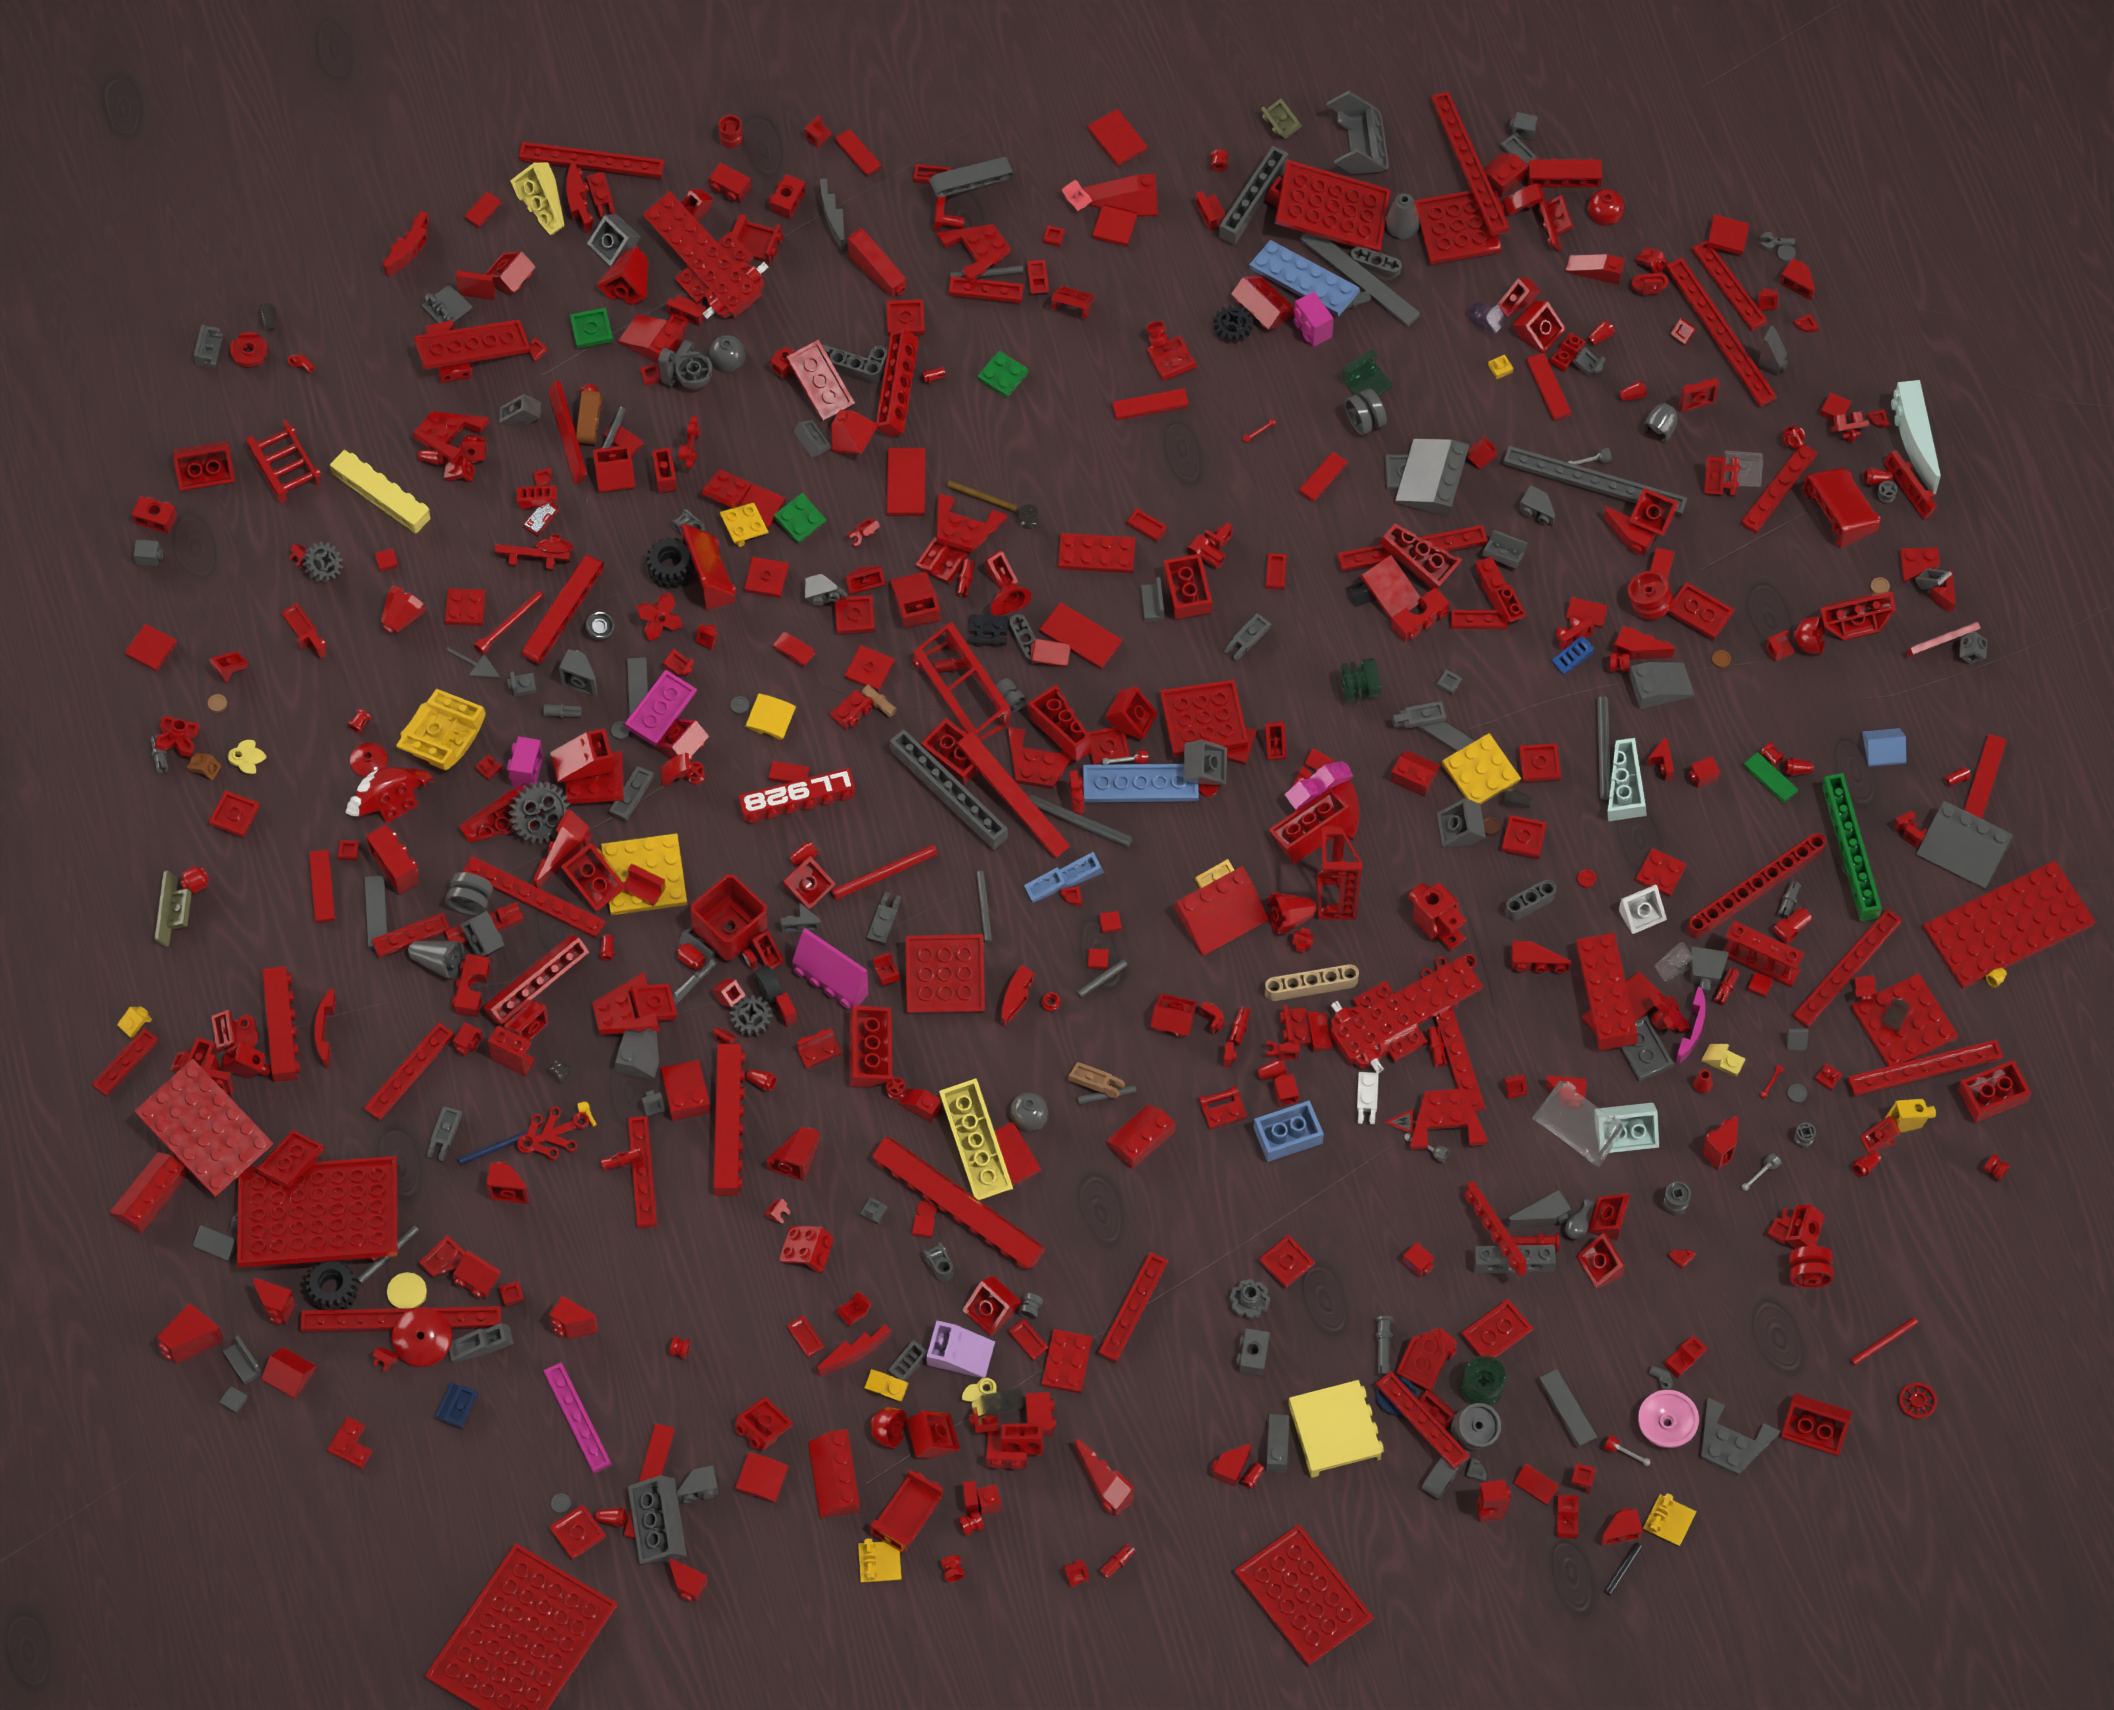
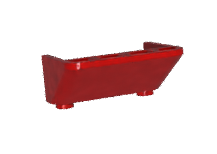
(709, 566)

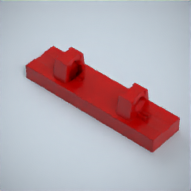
(1910, 485)
(515, 552)
(508, 916)

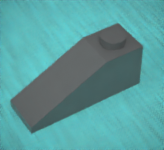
(1773, 353)
(1545, 1212)
(1277, 1443)

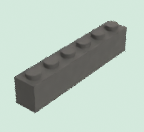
(1253, 195)

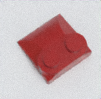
(808, 883)

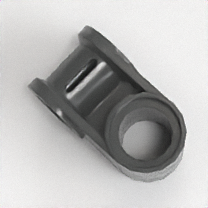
(687, 518)
(938, 1259)

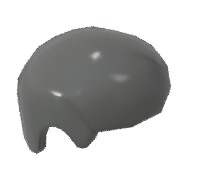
(600, 625)

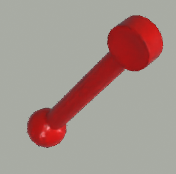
(1246, 438)
(1779, 1069)

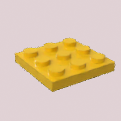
(1481, 770)

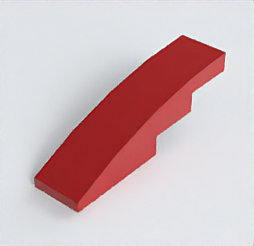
(849, 1354)

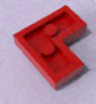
(345, 1445)

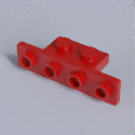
(1556, 218)

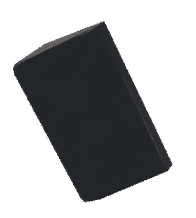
(1360, 594)

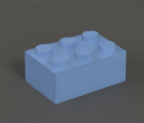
(1288, 1131)

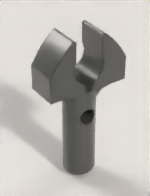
(1774, 241)

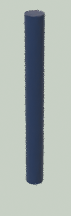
(490, 1149)

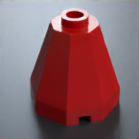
(400, 610)
(1289, 911)

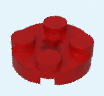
(252, 358)

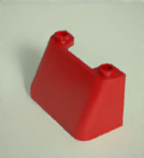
(1842, 504)

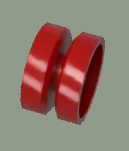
(1650, 595)
(1811, 1267)

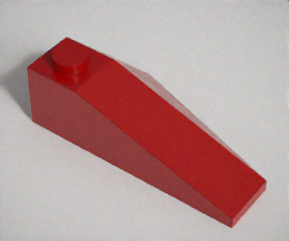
(1129, 194)

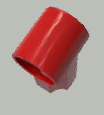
(1209, 554)
(1788, 928)

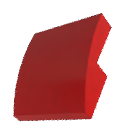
(1171, 358)
(941, 561)
(761, 1477)

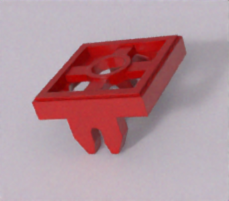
(1073, 297)

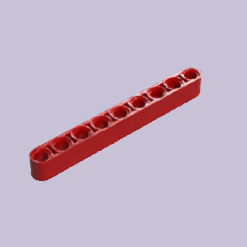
(1753, 893)

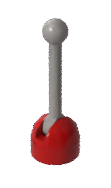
(1139, 757)
(1613, 1445)

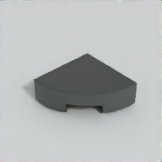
(1476, 1471)

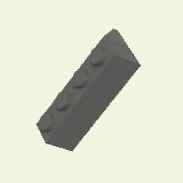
(657, 1520)

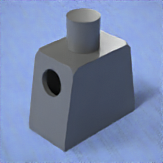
(1707, 967)

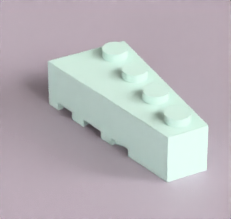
(1626, 791)

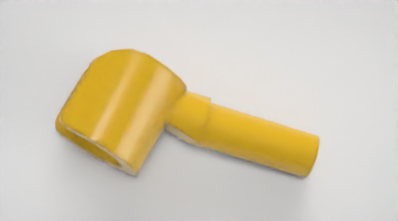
(584, 1107)

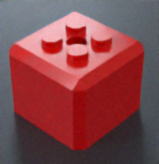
(726, 904)

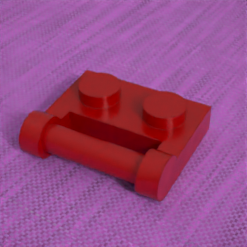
(1223, 1114)

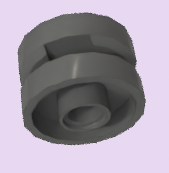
(1365, 411)
(469, 894)
(1464, 1427)

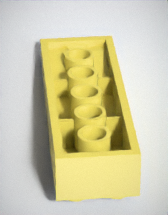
(976, 1139)

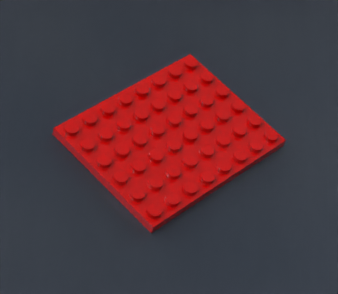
(325, 1216)
(521, 1636)

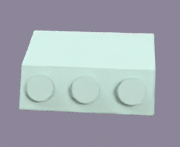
(1639, 1125)

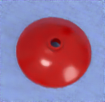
(436, 1338)

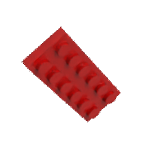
(472, 344)

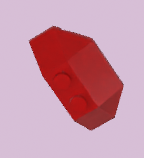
(1858, 615)

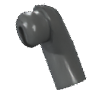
(1664, 1377)

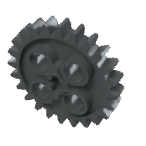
(536, 795)

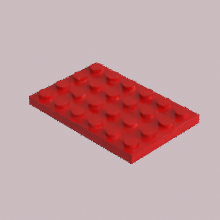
(1332, 206)
(204, 1128)
(1304, 1595)

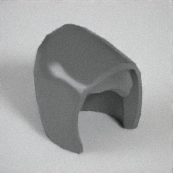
(1662, 420)

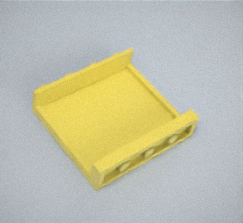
(1335, 1427)

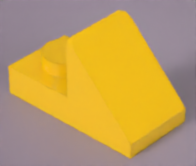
(886, 1385)

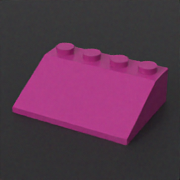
(830, 970)

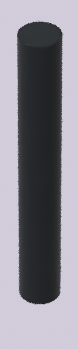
(1623, 1569)

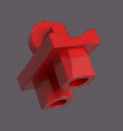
(1857, 421)

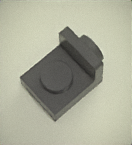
(522, 684)

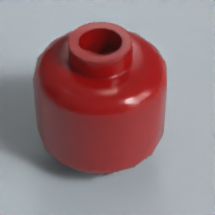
(194, 879)

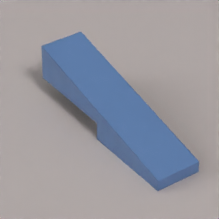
(1070, 875)

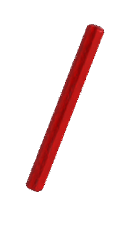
(884, 872)

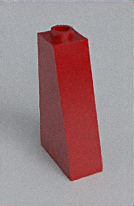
(875, 263)

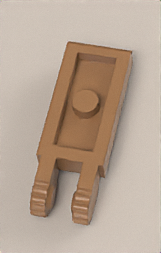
(1096, 1079)

